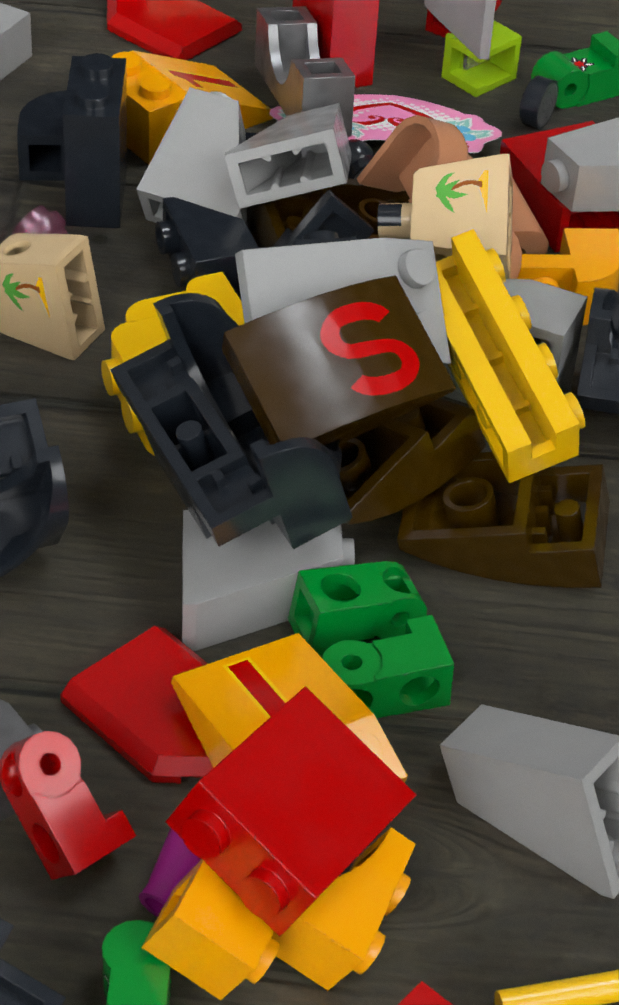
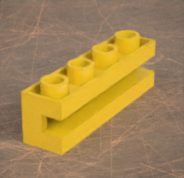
(502, 367)

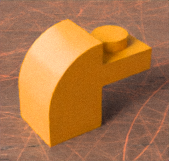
(585, 261)

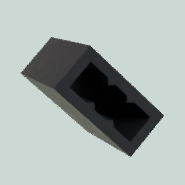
(95, 141)

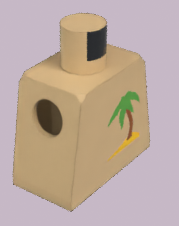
(454, 201)
(50, 292)

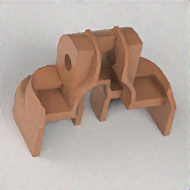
(432, 142)

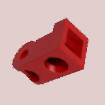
(57, 806)

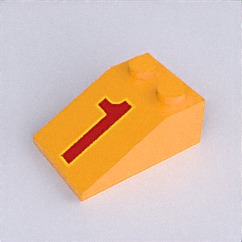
(157, 89)
(245, 689)

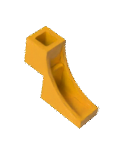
(220, 942)

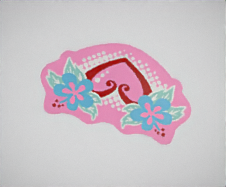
(378, 116)

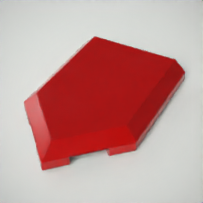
(170, 26)
(136, 709)

